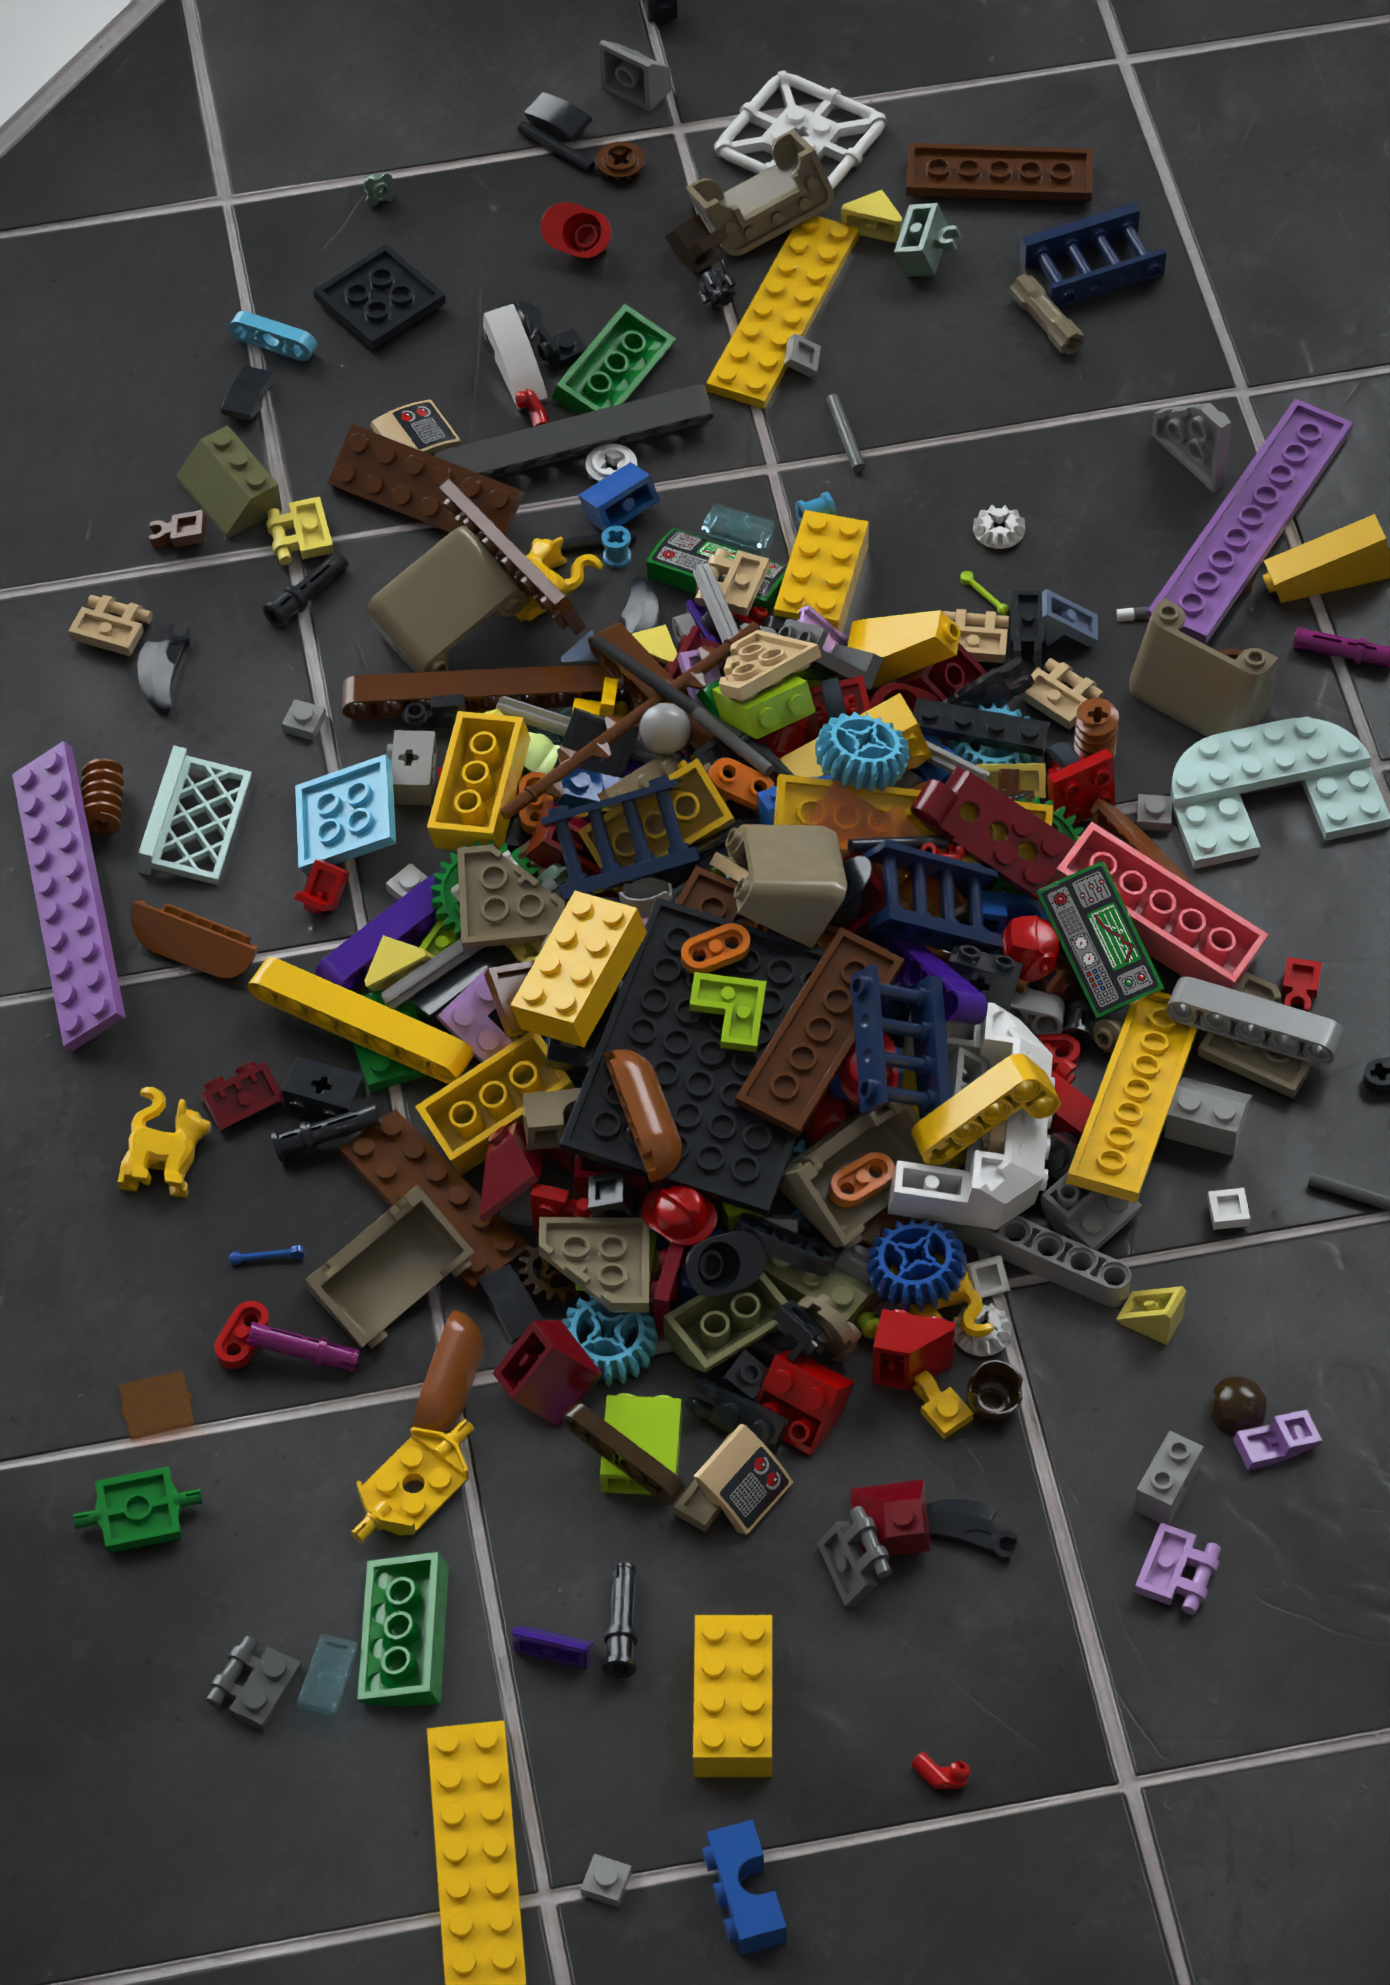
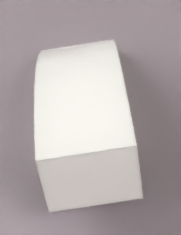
(513, 352)

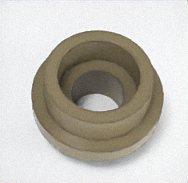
(1106, 1033)

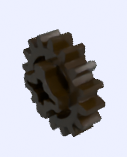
(552, 1284)

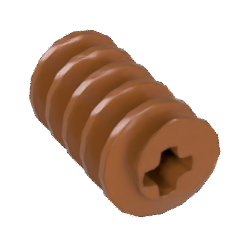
(1096, 727)
(102, 795)

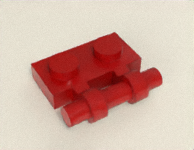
(555, 1202)

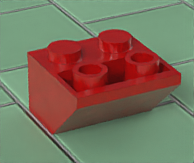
(910, 1345)
(806, 1396)

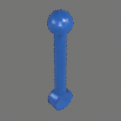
(295, 1252)

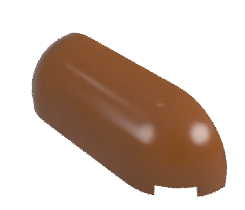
(1126, 830)
(192, 939)
(645, 1111)
(450, 1375)

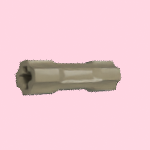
(1060, 330)

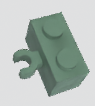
(924, 239)

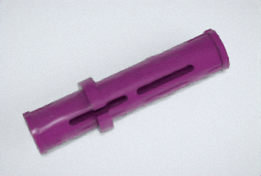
(1335, 645)
(304, 1347)

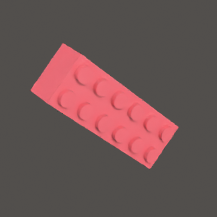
(1172, 917)

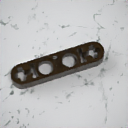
(623, 1453)

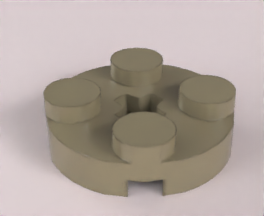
(839, 1335)

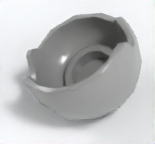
(665, 728)
(644, 893)

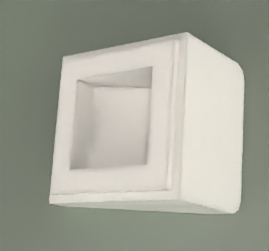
(988, 1276)

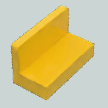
(603, 707)

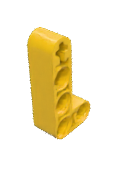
(984, 1105)

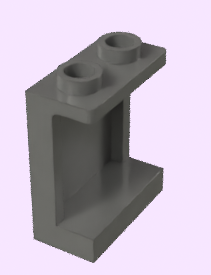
(842, 662)

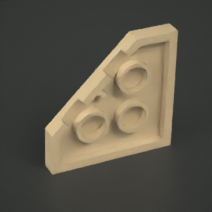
(763, 662)

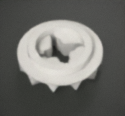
(611, 453)
(999, 536)
(989, 1344)

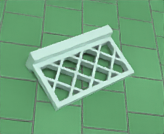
(164, 817)

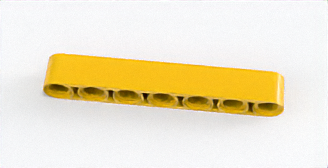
(361, 1020)

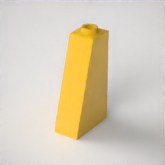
(1330, 562)
(906, 642)

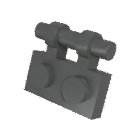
(847, 1563)
(264, 1689)

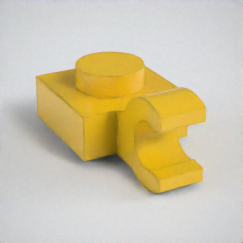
(943, 1409)

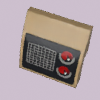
(417, 426)
(743, 1479)

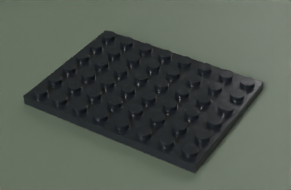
(724, 1147)

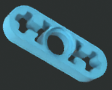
(289, 342)

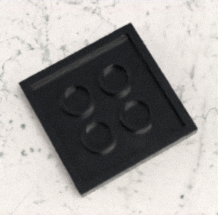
(379, 296)

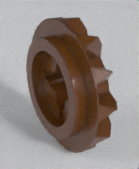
(620, 152)

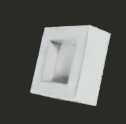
(405, 881)
(1228, 1208)

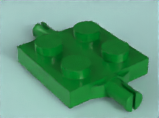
(138, 1509)

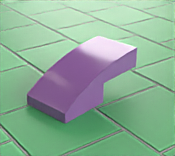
(1282, 1439)

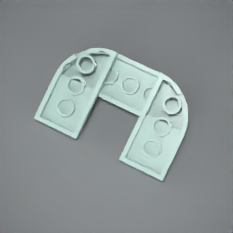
(1304, 749)

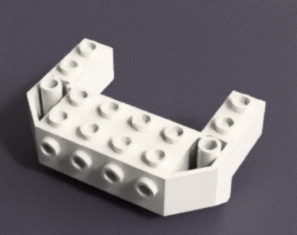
(993, 1184)

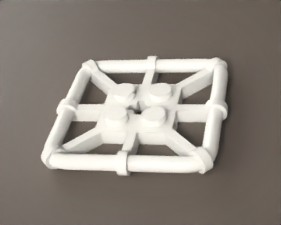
(819, 130)

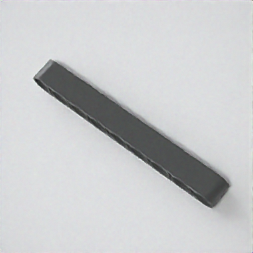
(583, 433)

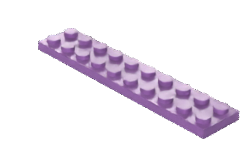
(1253, 517)
(68, 897)

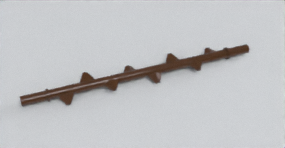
(616, 727)

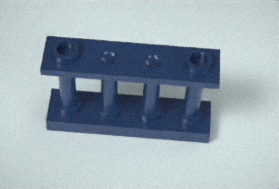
(1087, 233)
(645, 864)
(919, 925)
(928, 1037)

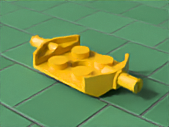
(426, 1458)

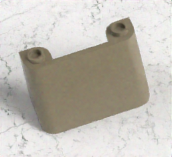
(768, 201)
(443, 600)
(1197, 681)
(792, 877)
(810, 1173)
(389, 1267)

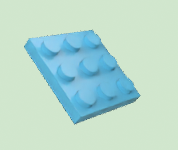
(345, 813)

